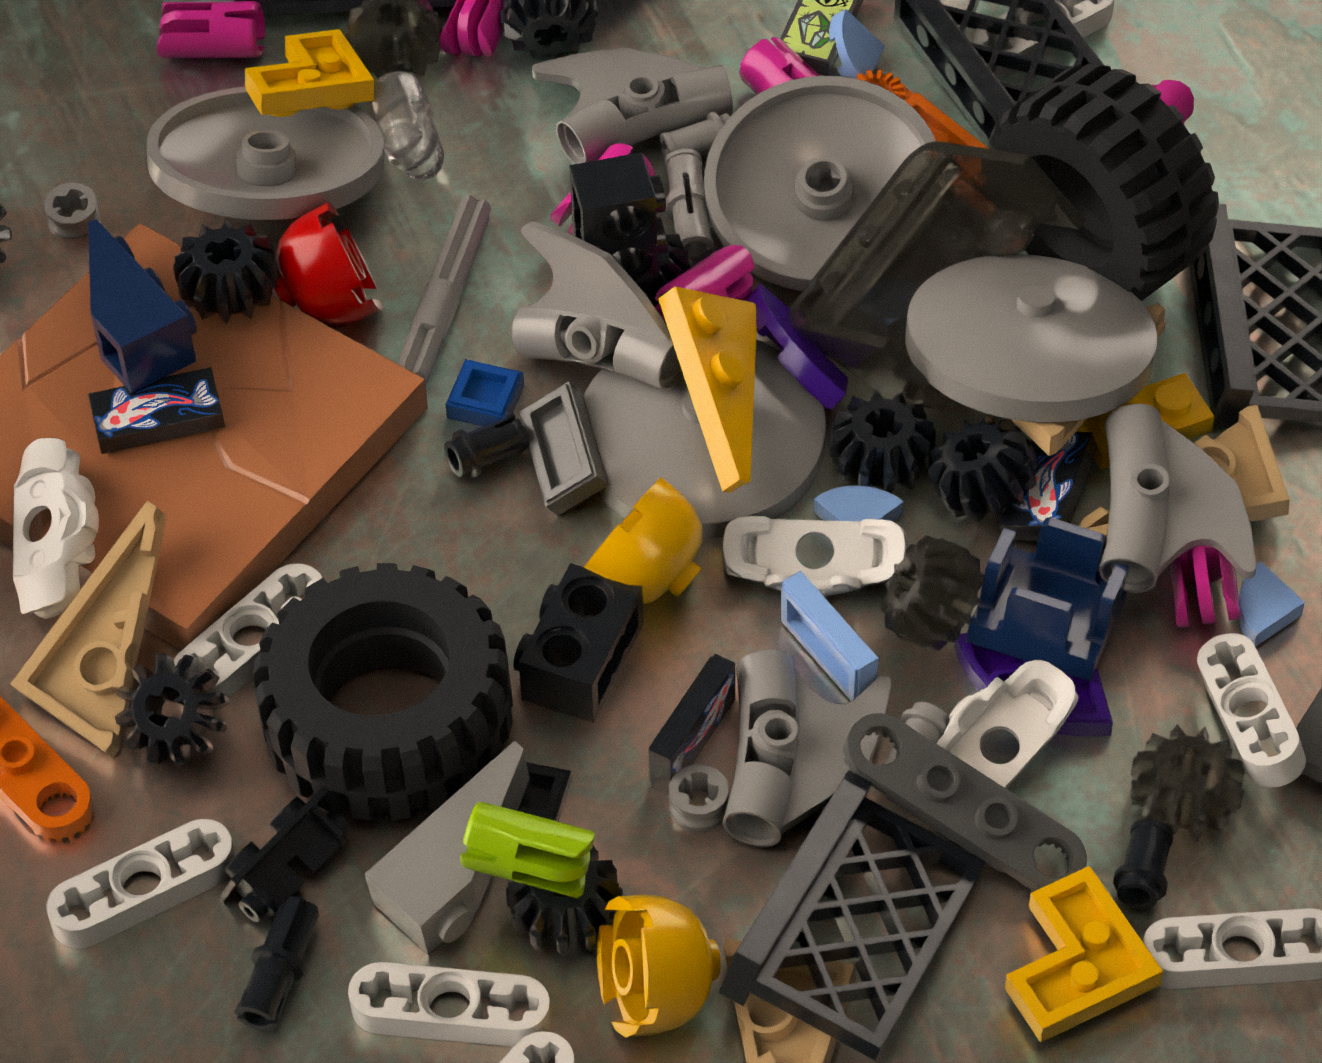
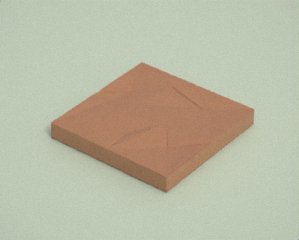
(299, 432)

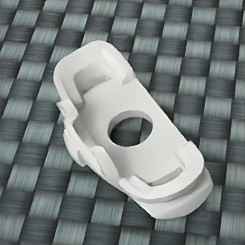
(766, 551)
(48, 569)
(1027, 704)

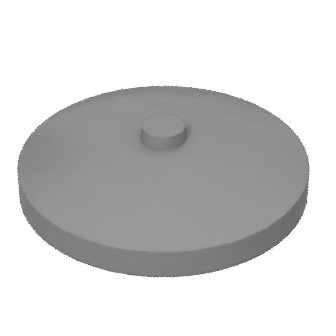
(254, 166)
(803, 168)
(1030, 338)
(657, 434)

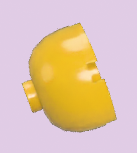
(653, 544)
(655, 964)

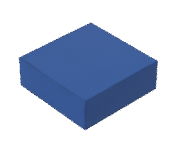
(484, 393)

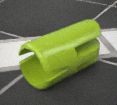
(527, 849)

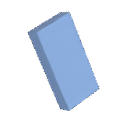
(827, 636)

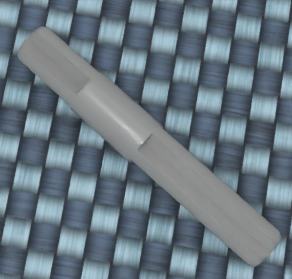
(445, 287)

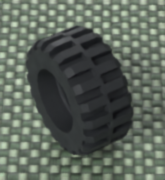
(1125, 171)
(369, 625)

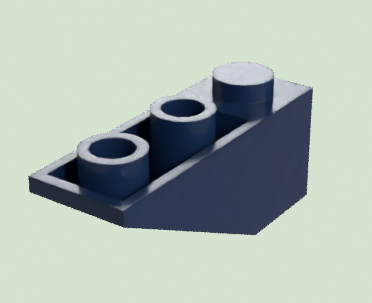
(134, 320)

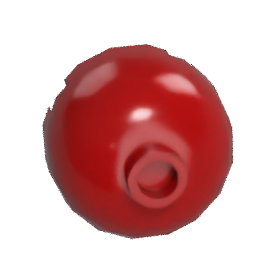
(324, 271)

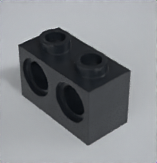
(618, 210)
(590, 645)

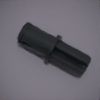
(277, 964)

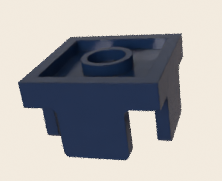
(1050, 600)

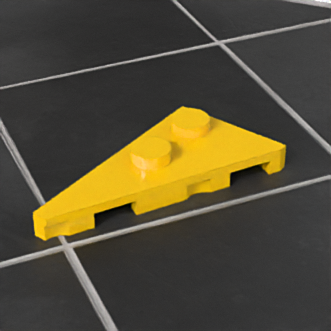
(717, 357)

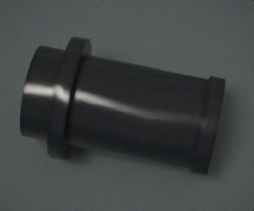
(485, 445)
(1141, 877)

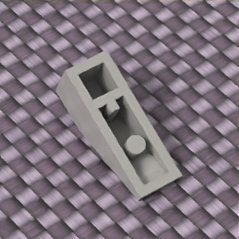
(422, 876)

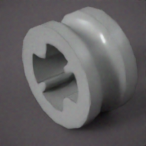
(62, 200)
(698, 778)

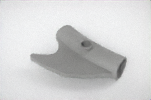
(631, 97)
(593, 314)
(1167, 501)
(789, 746)

